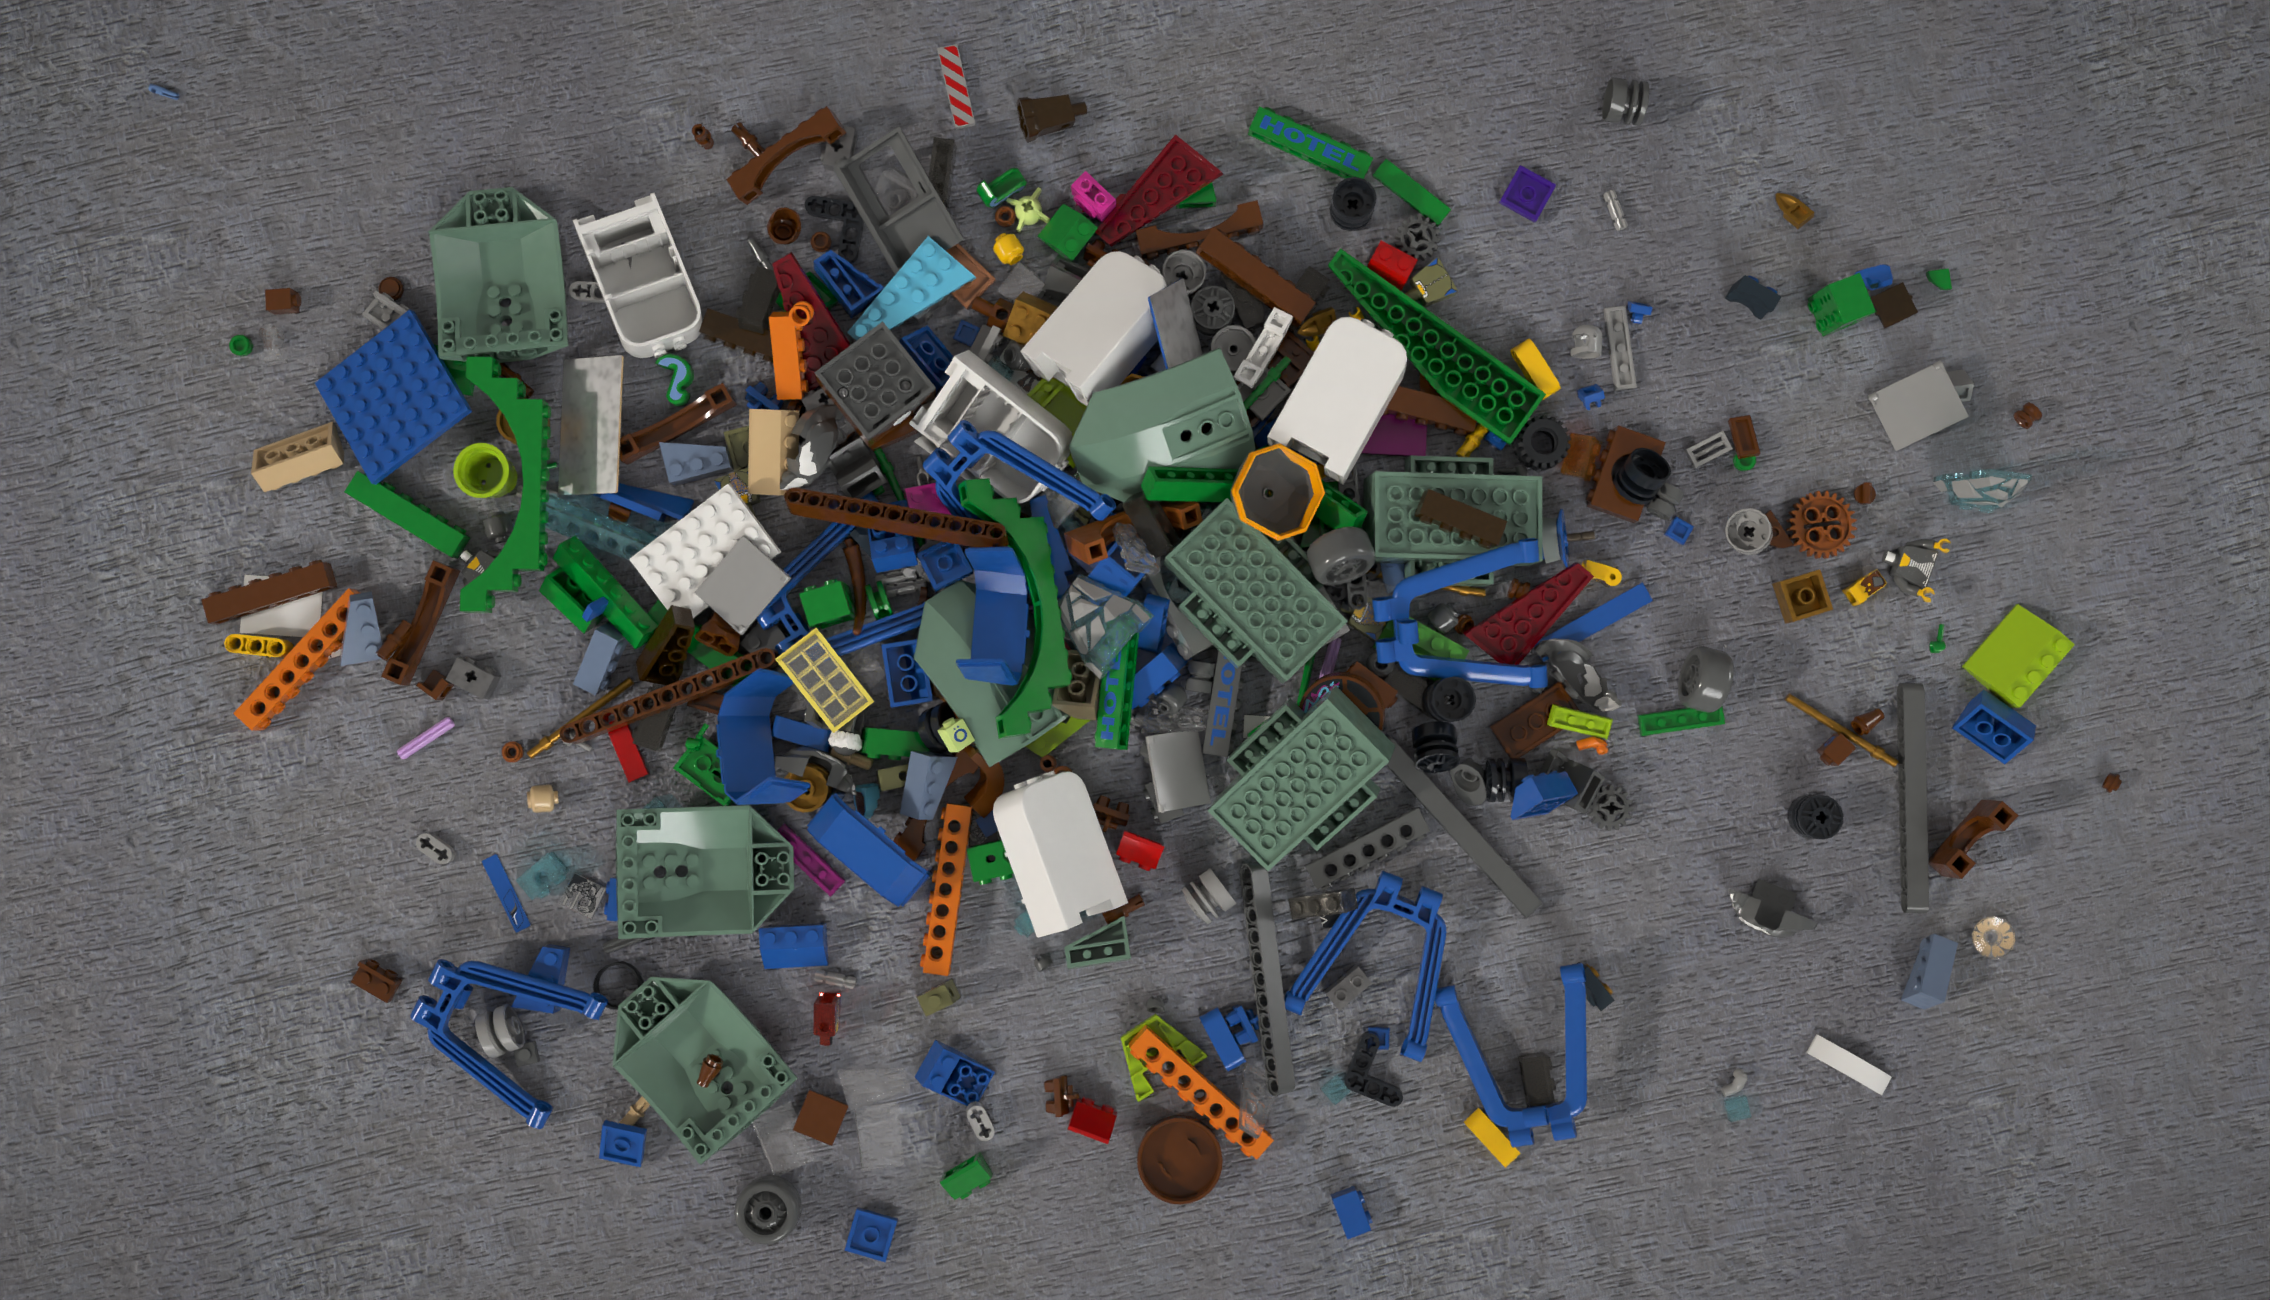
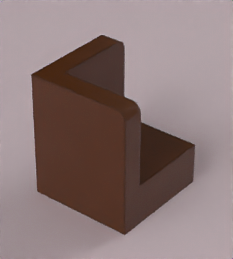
(436, 685)

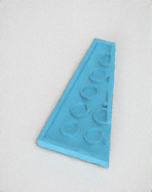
(916, 286)

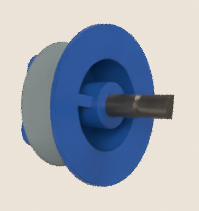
(1556, 539)

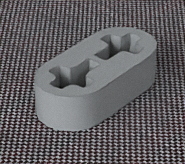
(438, 845)
(984, 1119)

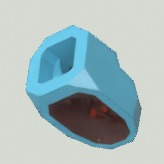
(867, 799)

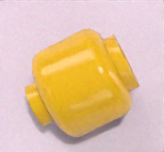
(1008, 249)

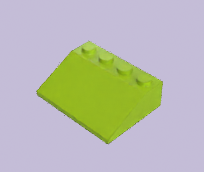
(2018, 656)

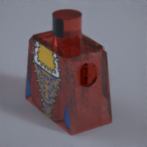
(827, 1016)

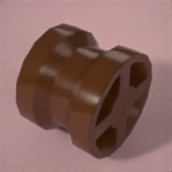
(2027, 415)
(1518, 589)

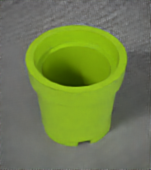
(471, 469)

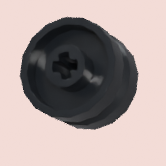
(930, 722)

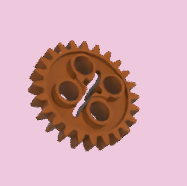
(1818, 507)

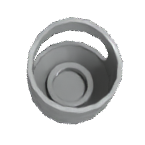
(1593, 344)

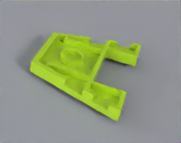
(1055, 736)
(1170, 1036)

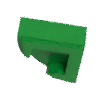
(1940, 278)

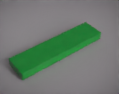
(1411, 192)
(1678, 720)

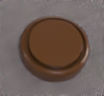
(392, 287)

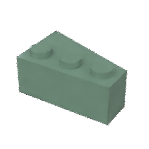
(1101, 947)

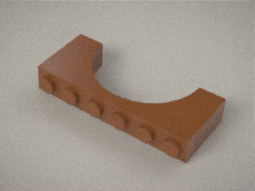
(1091, 540)

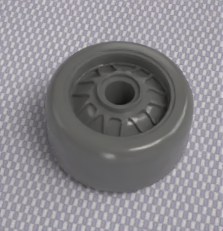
(1341, 555)
(1705, 679)
(772, 1193)

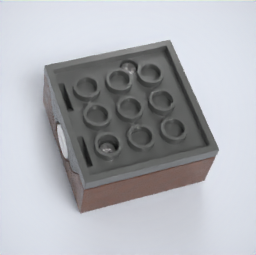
(875, 384)

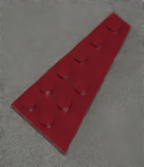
(1164, 184)
(821, 334)
(1521, 624)

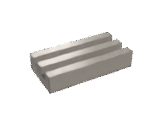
(1692, 457)

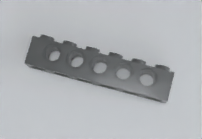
(1418, 831)

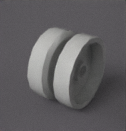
(1235, 338)
(499, 1031)

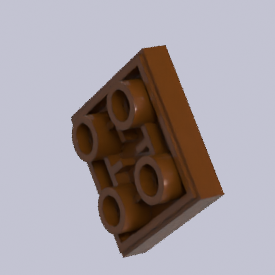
(820, 1117)

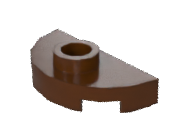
(1780, 538)

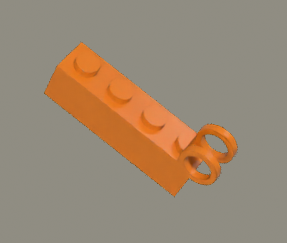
(787, 351)

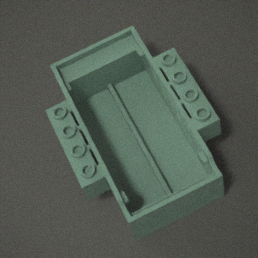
(1405, 540)
(1252, 594)
(1302, 777)

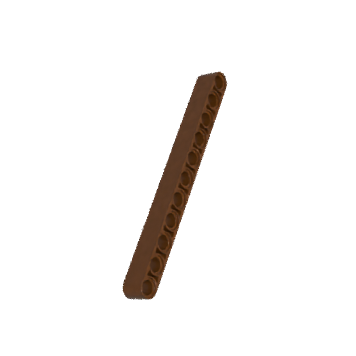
(882, 515)
(660, 697)

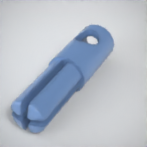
(163, 91)

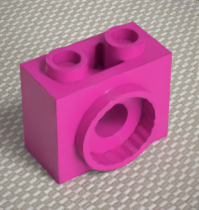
(1092, 197)

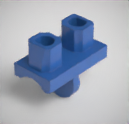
(757, 398)
(1239, 1016)

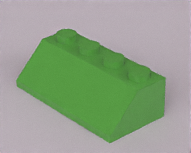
(1430, 643)

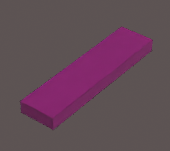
(811, 862)

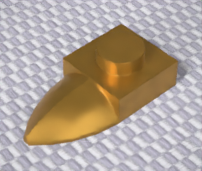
(1794, 210)
(1318, 323)

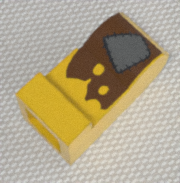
(1602, 573)
(1864, 587)

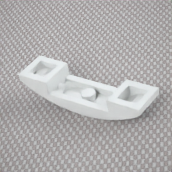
(1264, 348)
(1849, 1064)

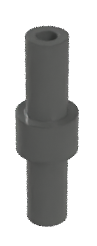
(761, 256)

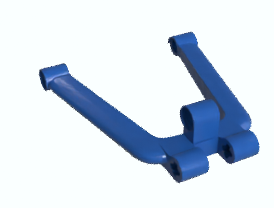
(975, 445)
(1406, 629)
(845, 642)
(1385, 898)
(456, 991)
(1522, 1120)

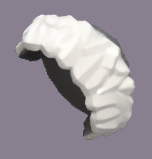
(845, 743)

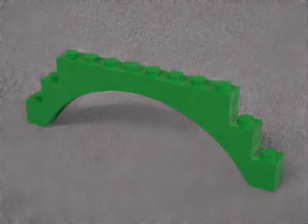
(528, 539)
(1049, 658)

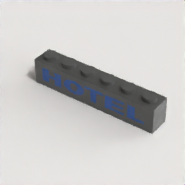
(1222, 707)

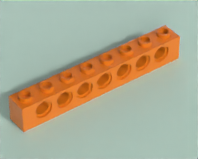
(249, 710)
(929, 962)
(1148, 1038)

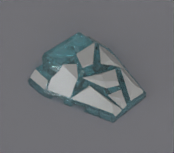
(1982, 488)
(1100, 621)

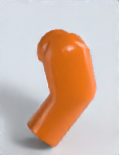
(1594, 742)

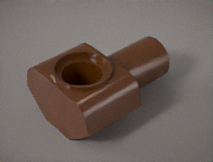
(992, 310)

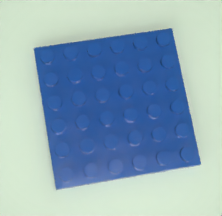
(393, 397)

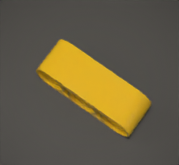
(1535, 367)
(249, 645)
(1491, 1137)

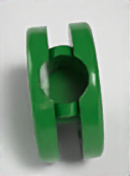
(879, 601)

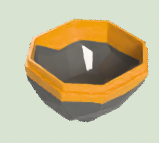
(1293, 488)

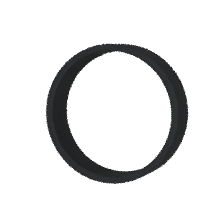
(596, 981)

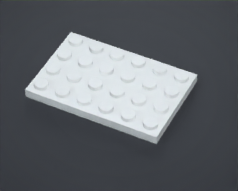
(695, 545)

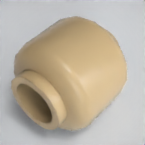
(542, 798)

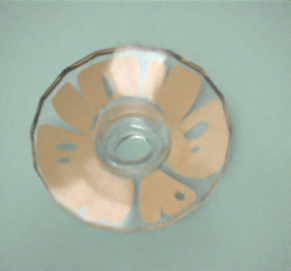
(2002, 940)

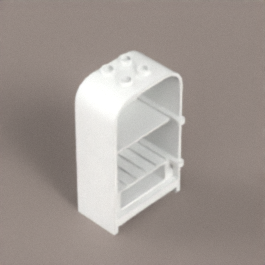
(654, 299)
(1099, 327)
(1341, 395)
(993, 403)
(1057, 851)

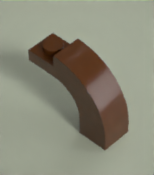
(989, 785)

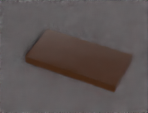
(1527, 725)

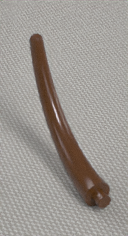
(856, 568)

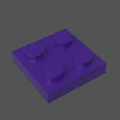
(1527, 193)

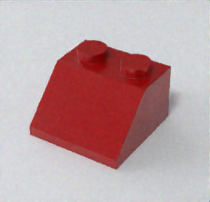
(1392, 264)
(1140, 850)
(1092, 1120)

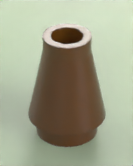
(1866, 722)
(710, 1068)

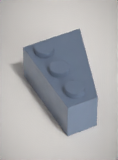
(694, 462)
(361, 631)
(600, 659)
(925, 783)
(1930, 972)

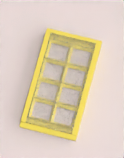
(824, 680)

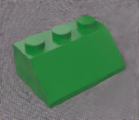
(568, 599)

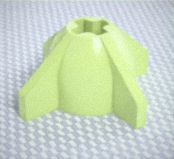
(1028, 210)

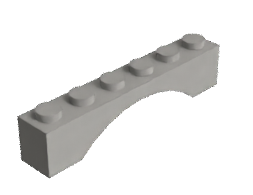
(1179, 628)

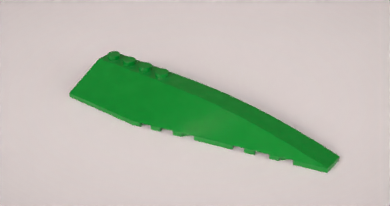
(1445, 357)

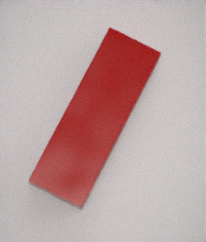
(628, 753)

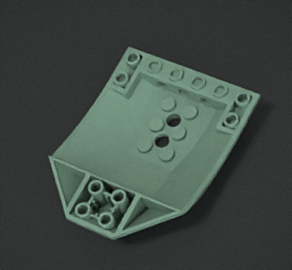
(493, 250)
(1143, 422)
(947, 636)
(733, 879)
(660, 1051)

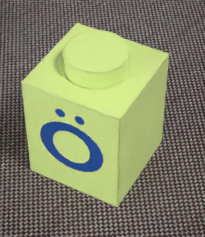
(955, 734)

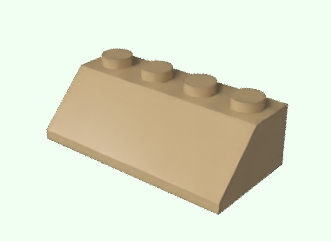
(769, 448)
(297, 457)

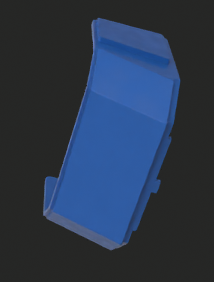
(999, 617)
(747, 745)
(867, 851)

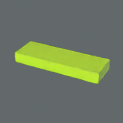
(1579, 721)

